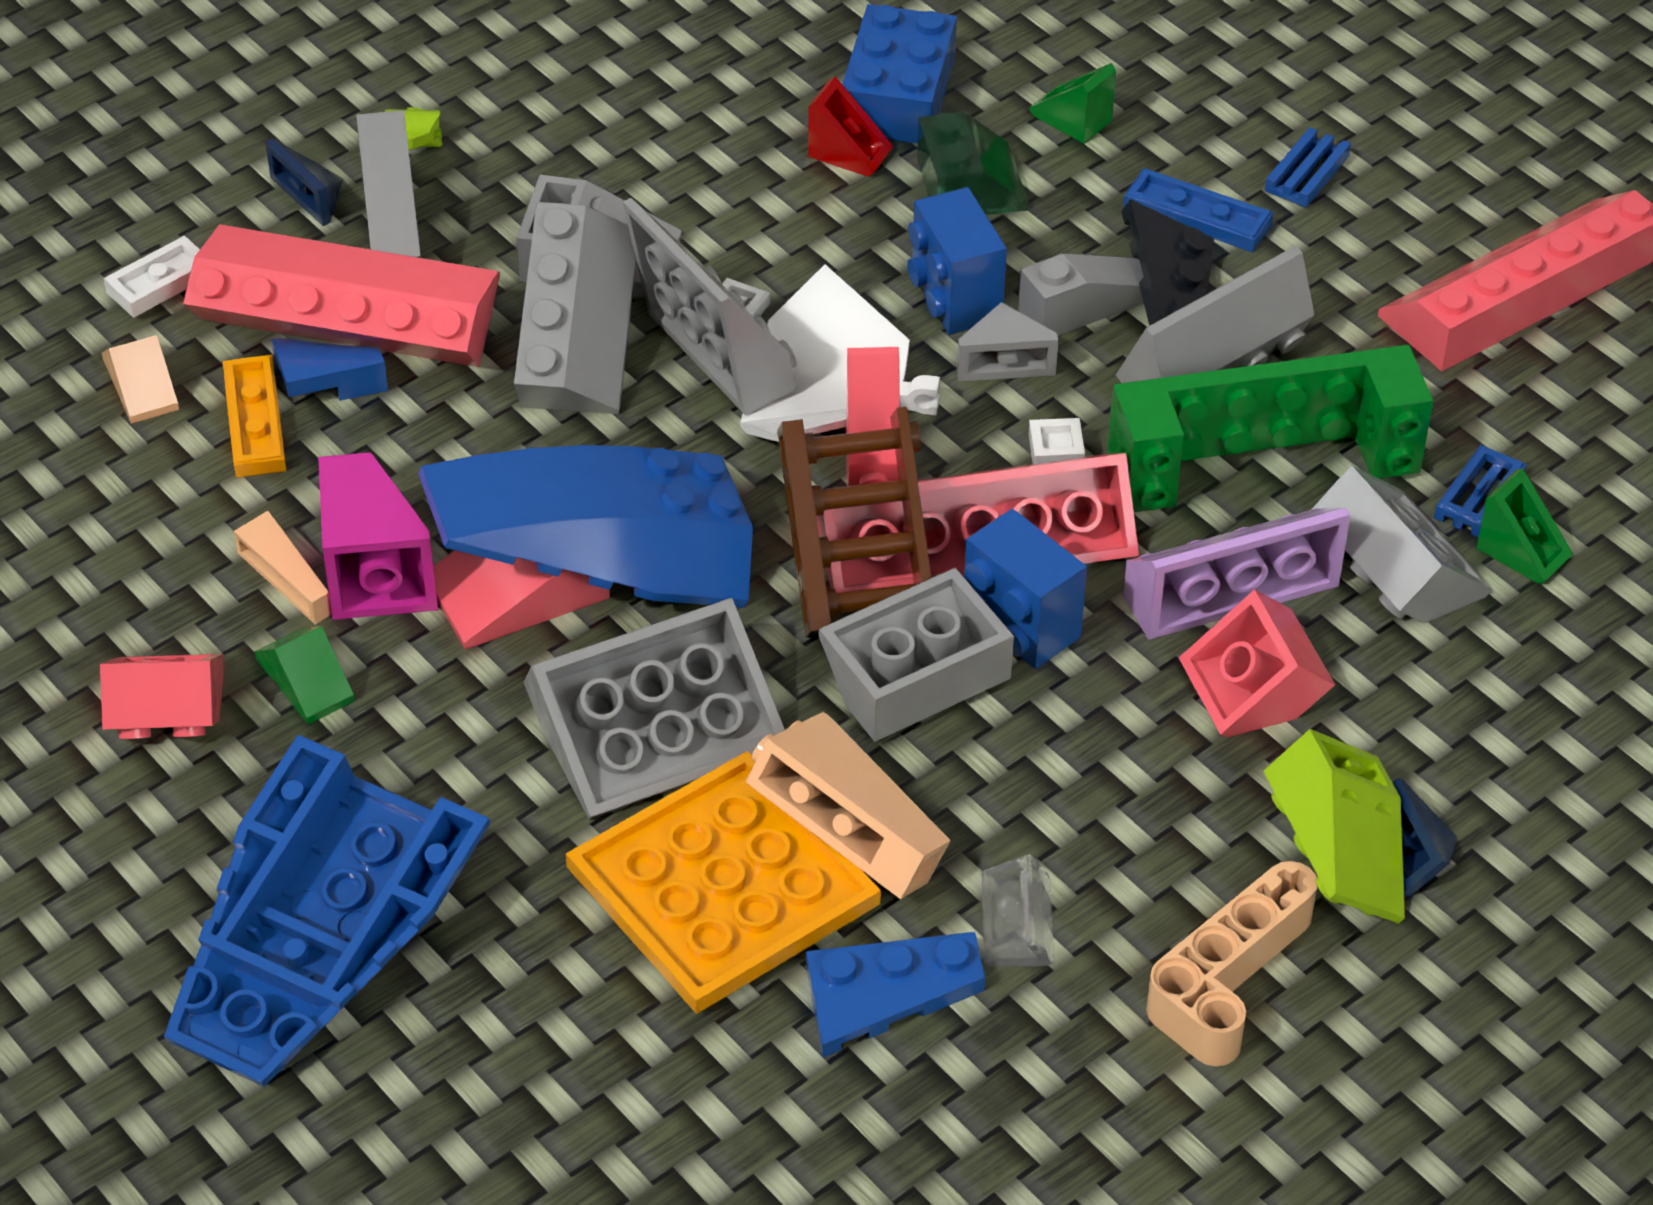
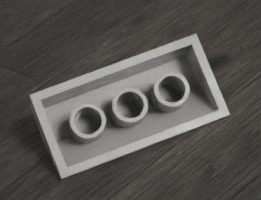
(575, 311)
(1229, 325)

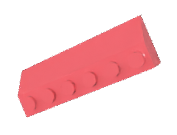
(1525, 280)
(343, 294)
(1073, 501)

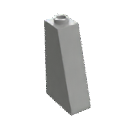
(388, 183)

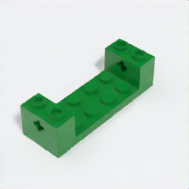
(1267, 406)

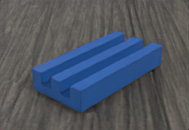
(1295, 156)
(1466, 515)

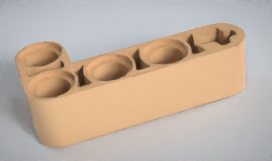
(1197, 978)

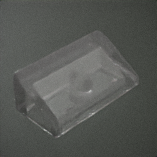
(1017, 914)

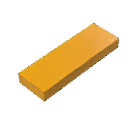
(254, 416)

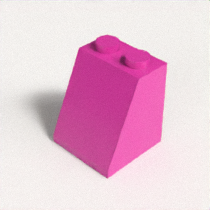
(372, 542)

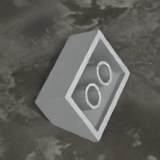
(1402, 550)
(917, 653)

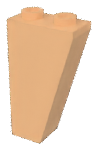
(848, 803)

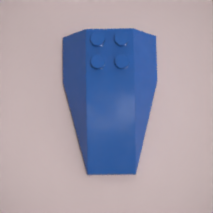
(602, 511)
(312, 908)

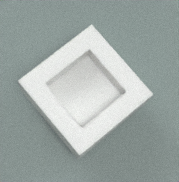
(1055, 440)

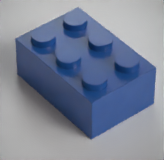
(901, 67)

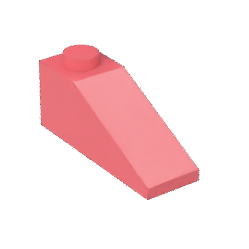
(870, 402)

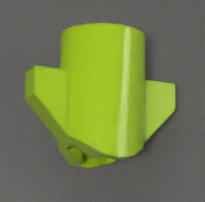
(422, 127)

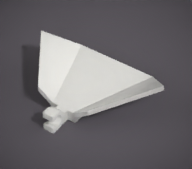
(819, 328)

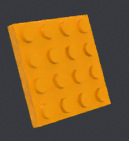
(720, 884)

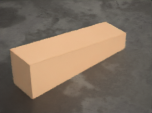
(280, 563)

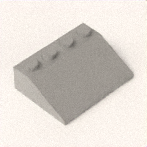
(708, 318)
(653, 707)

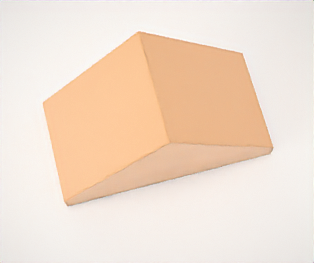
(141, 379)

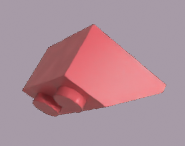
(1256, 667)
(161, 693)

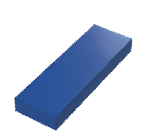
(1210, 212)

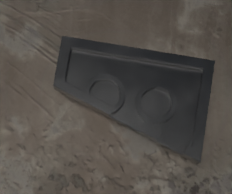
(1172, 260)

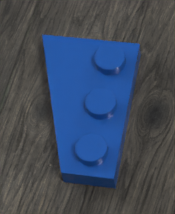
(878, 983)

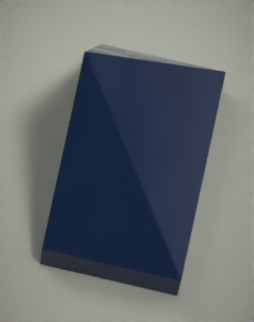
(304, 180)
(1425, 840)

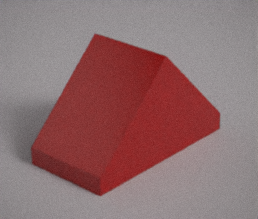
(843, 132)

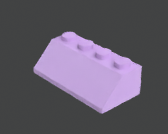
(1213, 575)

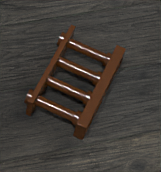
(809, 501)

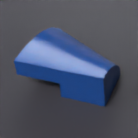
(322, 366)

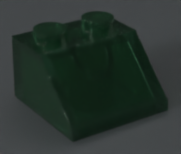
(964, 153)

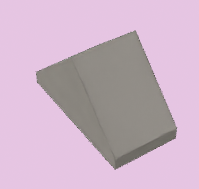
(1006, 347)

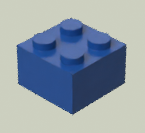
(956, 259)
(1028, 585)

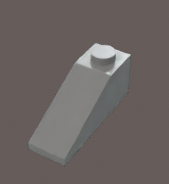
(1078, 289)

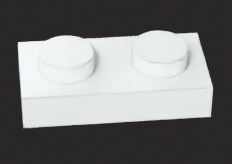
(153, 277)

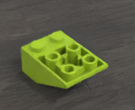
(1343, 821)

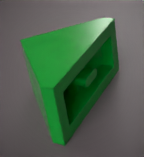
(1079, 105)
(1521, 530)
(307, 673)

